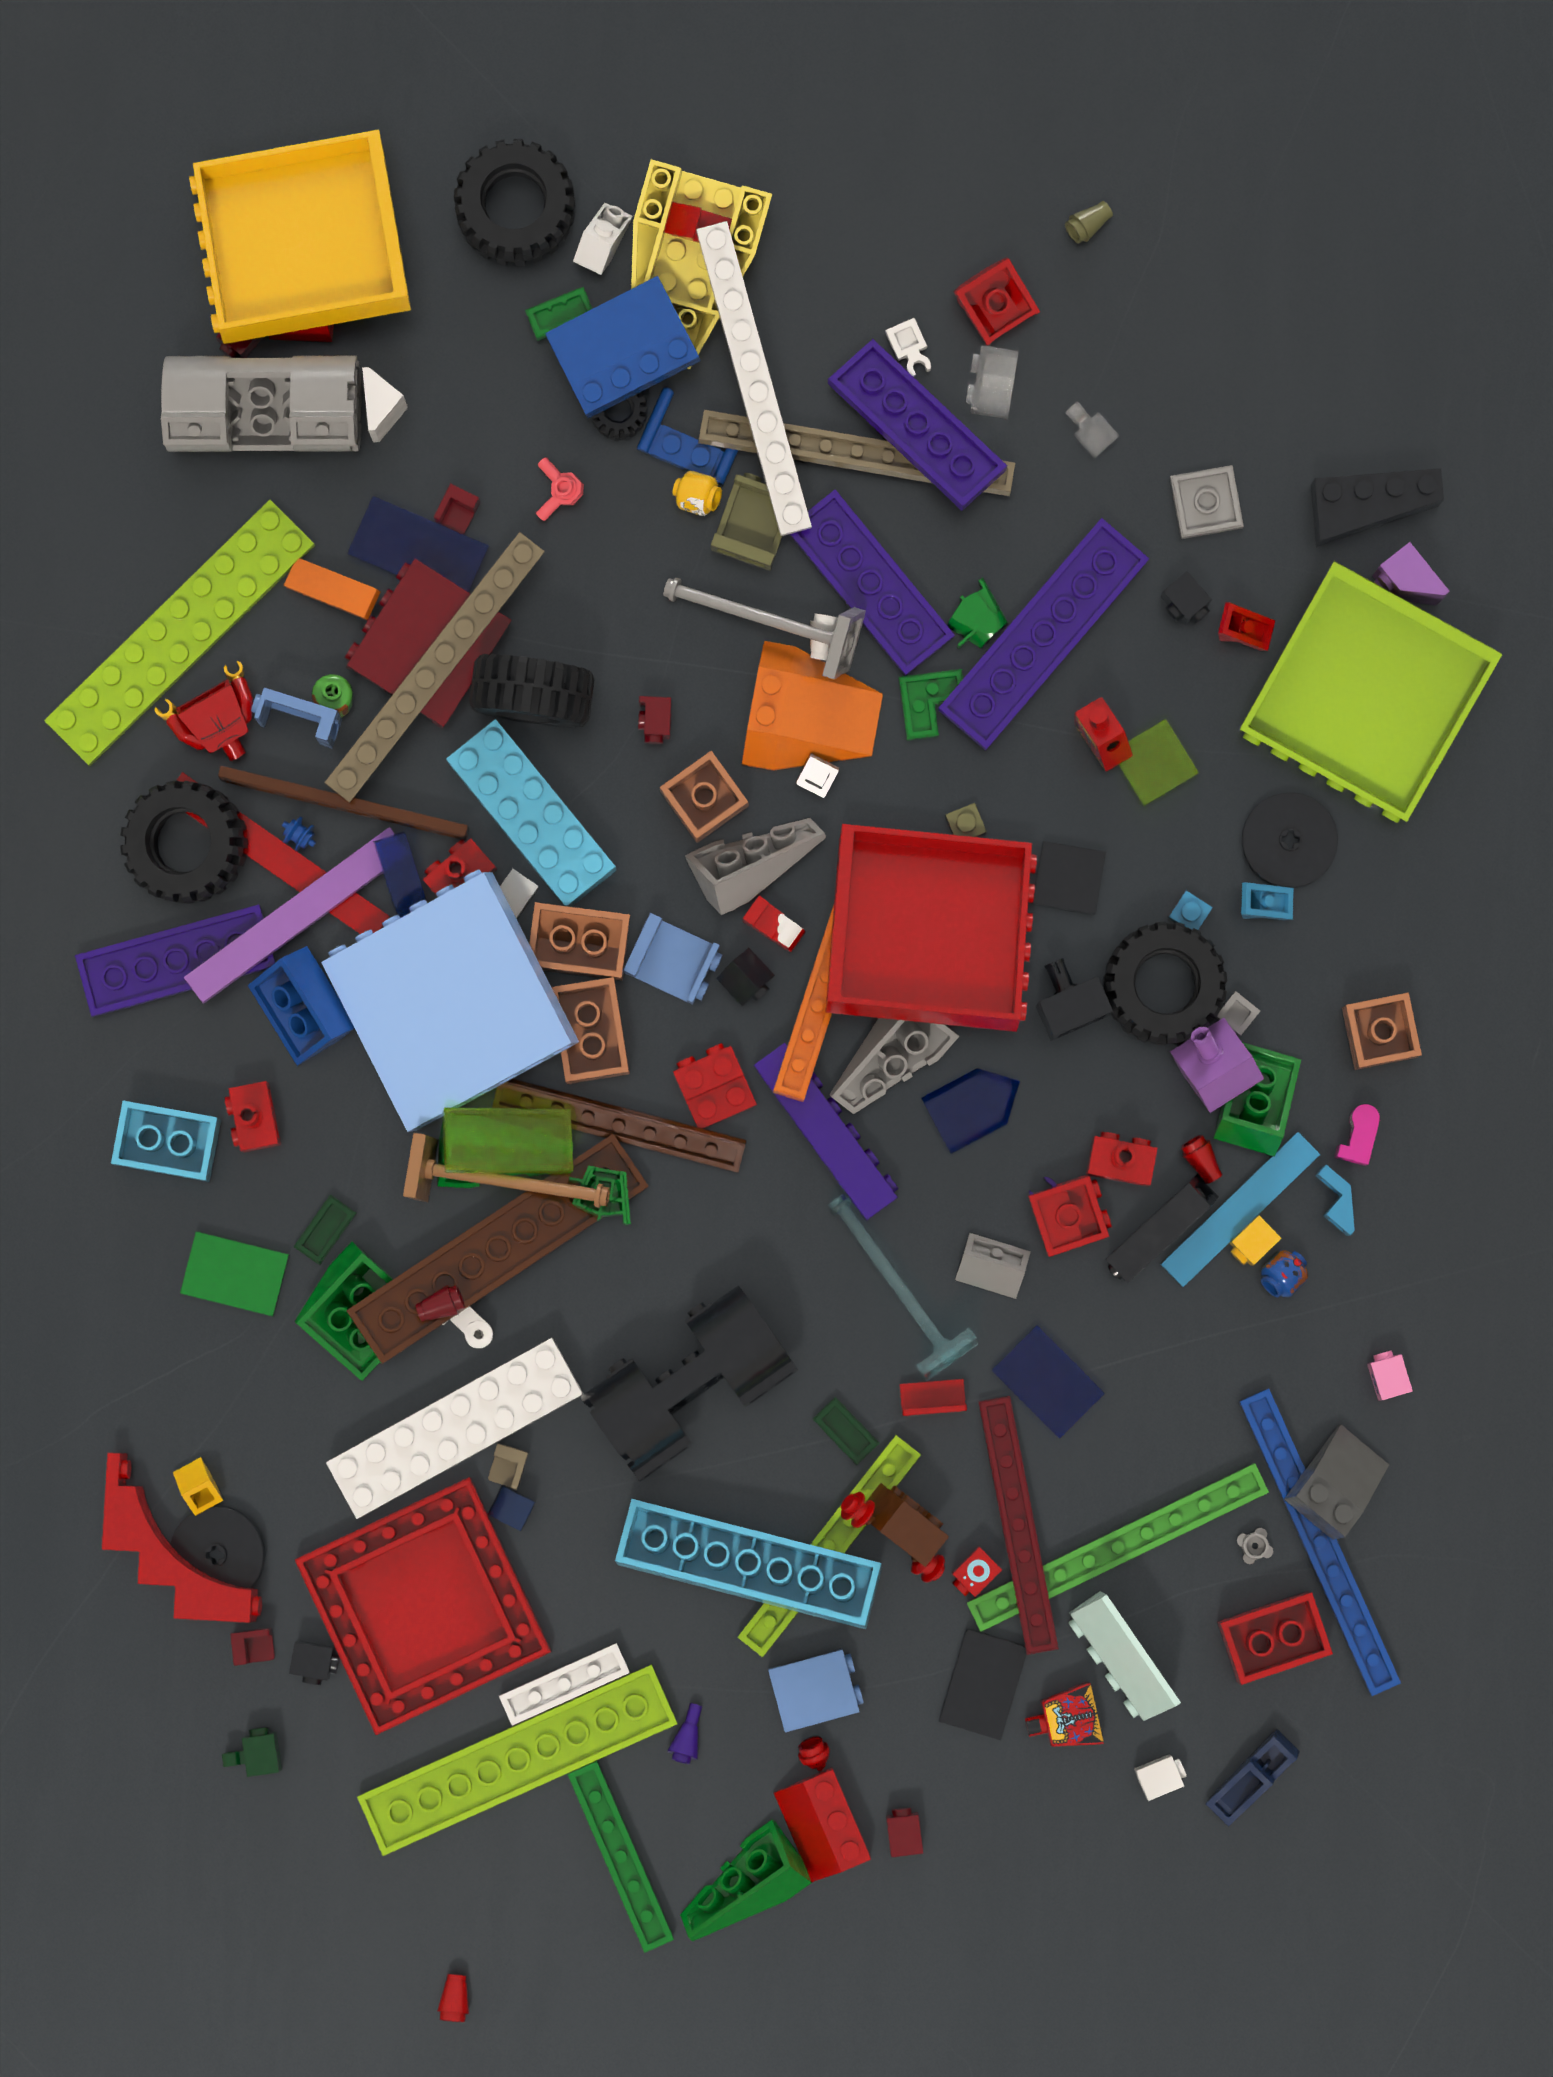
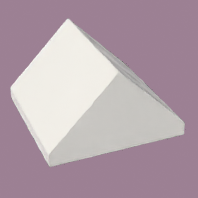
(383, 404)

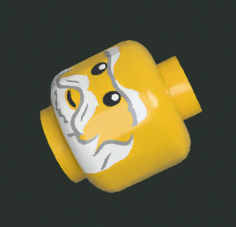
(697, 493)

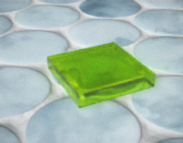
(1157, 763)

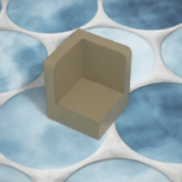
(508, 1466)

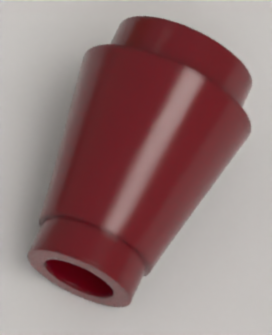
(441, 1304)

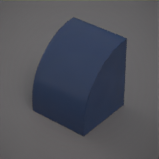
(511, 1508)

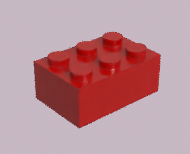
(1275, 1637)

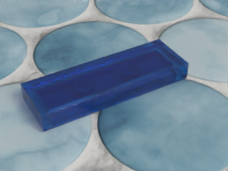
(399, 872)

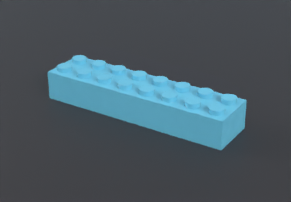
(748, 1564)

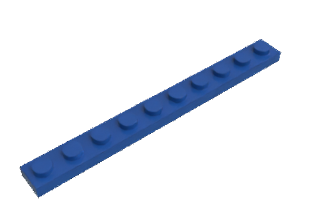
(1322, 1551)

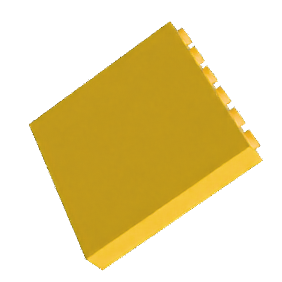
(299, 237)

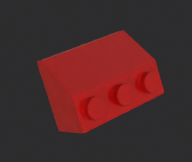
(822, 1825)

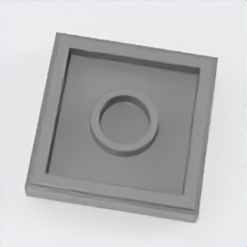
(1206, 502)

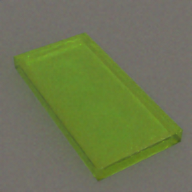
(507, 1140)

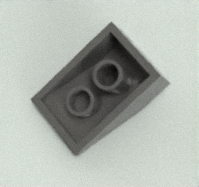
(1338, 1484)

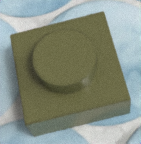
(966, 822)

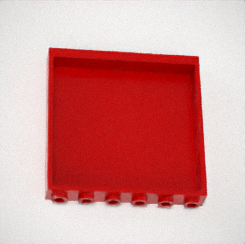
(931, 928)

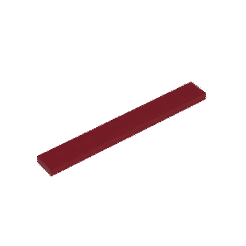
(1018, 1525)

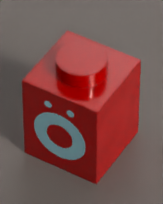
(975, 1573)

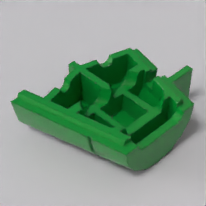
(977, 617)
(618, 1200)

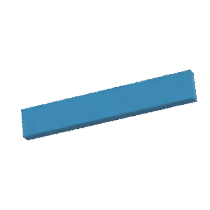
(1240, 1209)

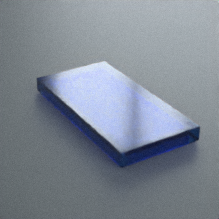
(396, 536)

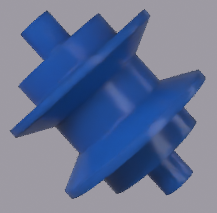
(298, 834)

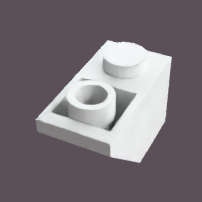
(602, 238)

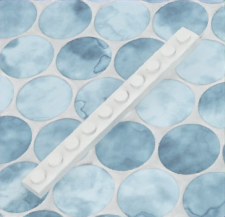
(753, 378)

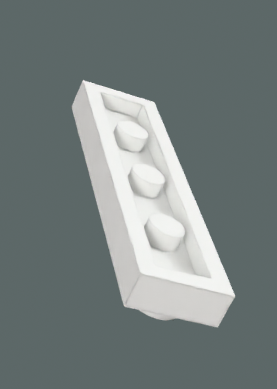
(564, 1684)

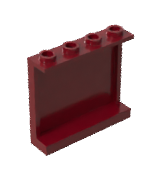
(408, 627)

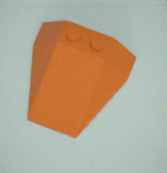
(807, 713)

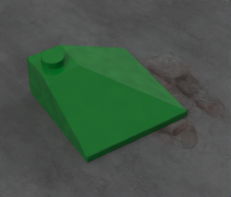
(325, 1317)

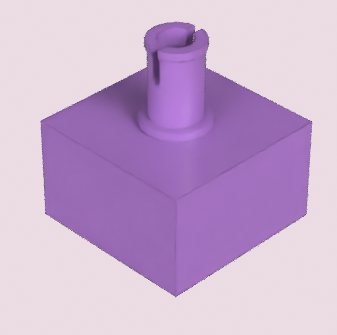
(1216, 1064)

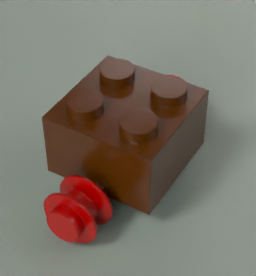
(904, 1524)

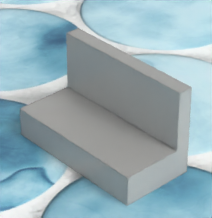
(993, 1265)

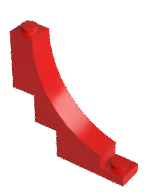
(131, 1527)

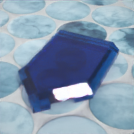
(971, 1107)

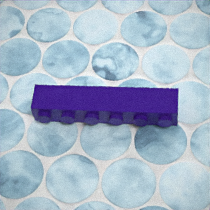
(833, 1140)

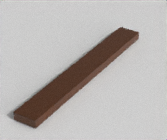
(335, 801)
(627, 1125)

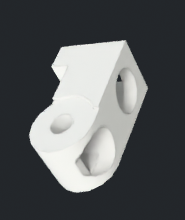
(476, 1329)

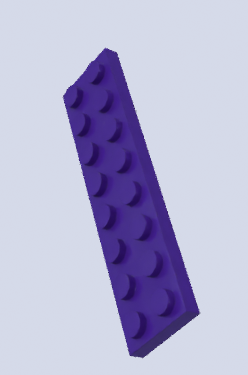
(1043, 634)

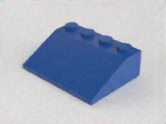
(622, 347)

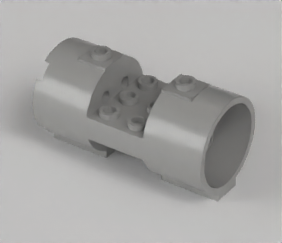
(261, 404)

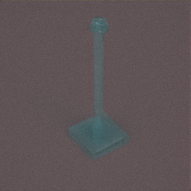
(944, 1350)

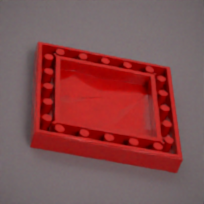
(423, 1605)

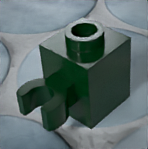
(259, 1753)

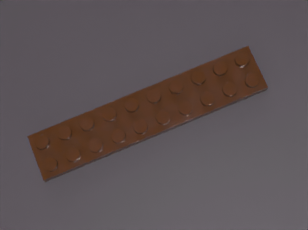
(485, 1255)

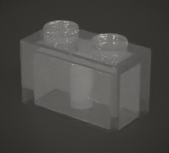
(993, 381)

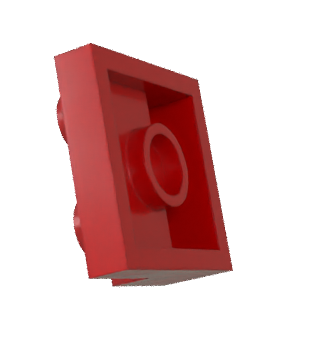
(714, 1086)
(1070, 1215)

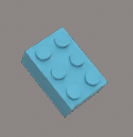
(166, 1141)

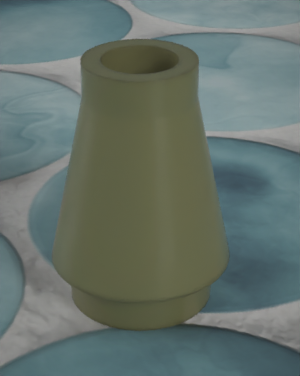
(1087, 222)

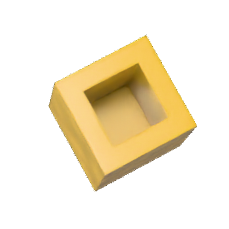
(1253, 1241)

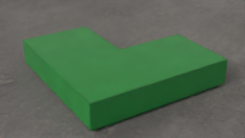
(919, 698)

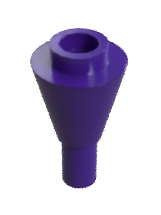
(685, 1743)

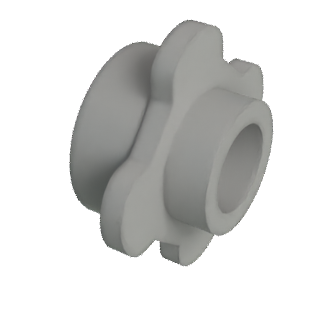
(1258, 1537)

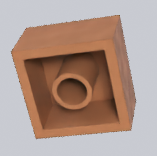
(704, 796)
(1381, 1031)

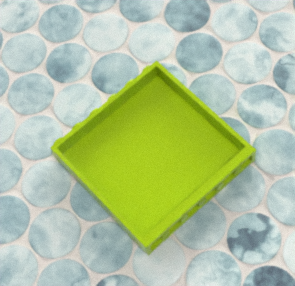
(1369, 692)

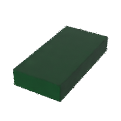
(325, 1230)
(845, 1431)

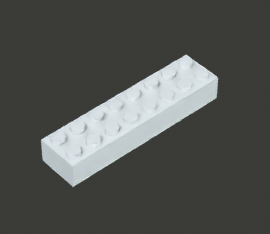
(454, 1428)

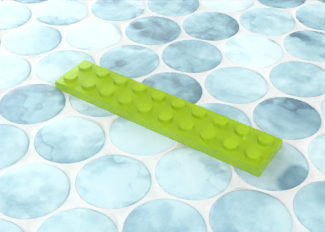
(179, 633)
(517, 1760)

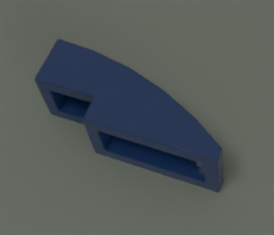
(1253, 1777)

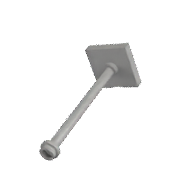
(841, 641)

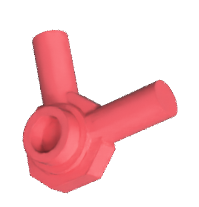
(565, 489)

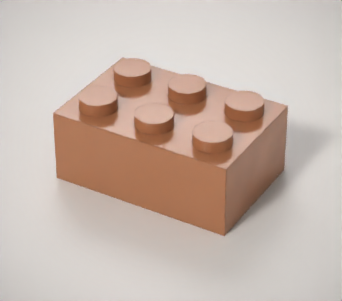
(597, 1022)

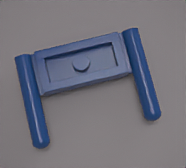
(680, 448)

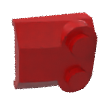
(996, 300)

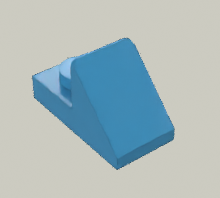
(1266, 901)

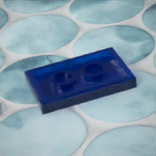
(1047, 1381)

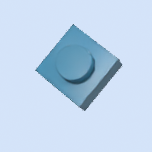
(1190, 911)

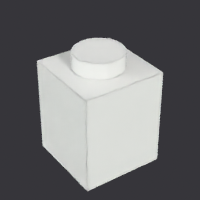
(1160, 1776)

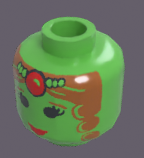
(330, 686)

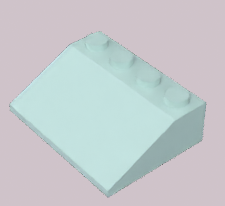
(1123, 1657)

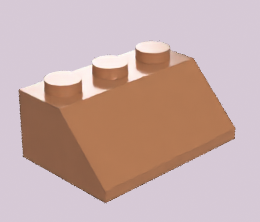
(580, 940)

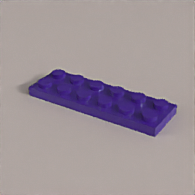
(917, 424)
(872, 582)
(158, 962)

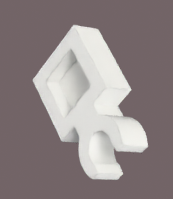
(907, 343)

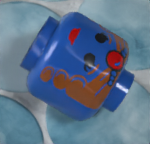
(1284, 1273)

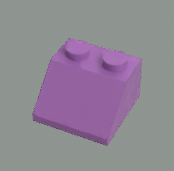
(1410, 577)

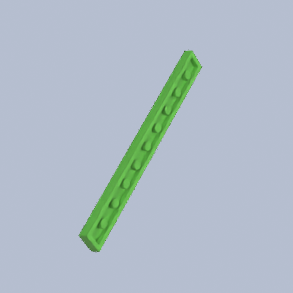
(1127, 1542)

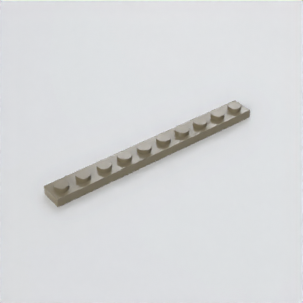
(828, 449)
(434, 667)

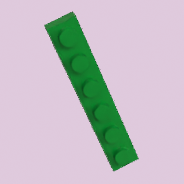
(620, 1856)

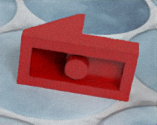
(685, 219)
(1245, 627)

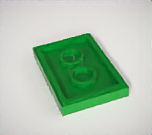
(234, 1274)

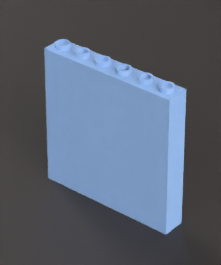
(449, 1000)

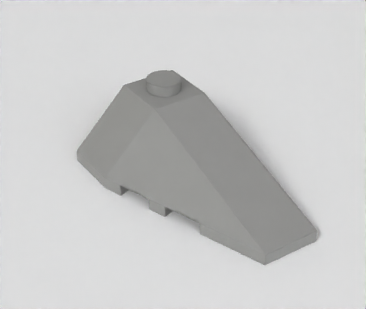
(742, 869)
(890, 1055)

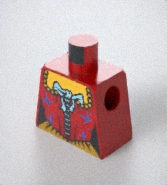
(1099, 730)
(1068, 1718)

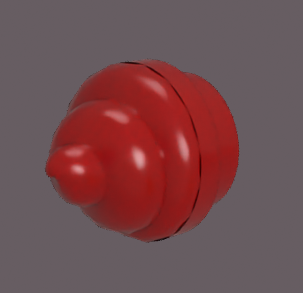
(814, 1753)

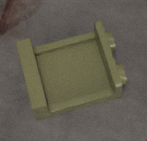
(748, 524)

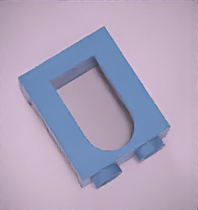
(328, 718)

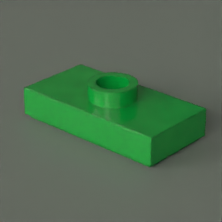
(557, 311)

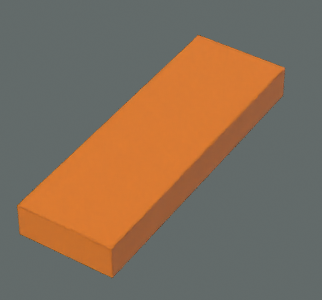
(332, 588)

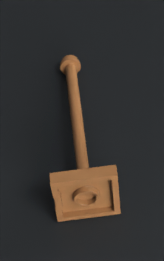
(423, 1168)

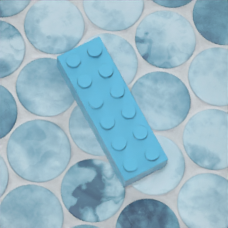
(531, 814)

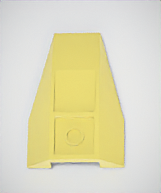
(681, 261)

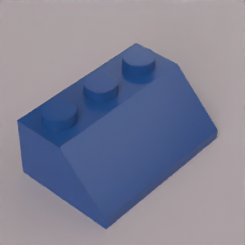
(301, 1005)

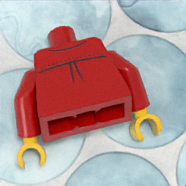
(214, 717)

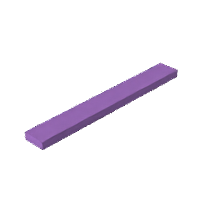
(286, 922)

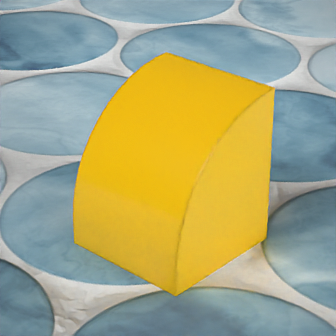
(197, 1486)

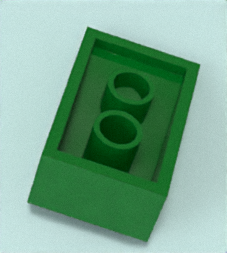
(1261, 1112)

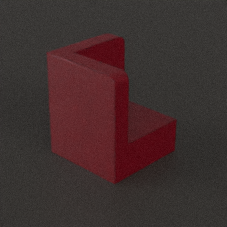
(457, 509)
(252, 1646)

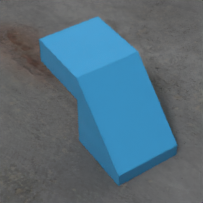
(1341, 1211)

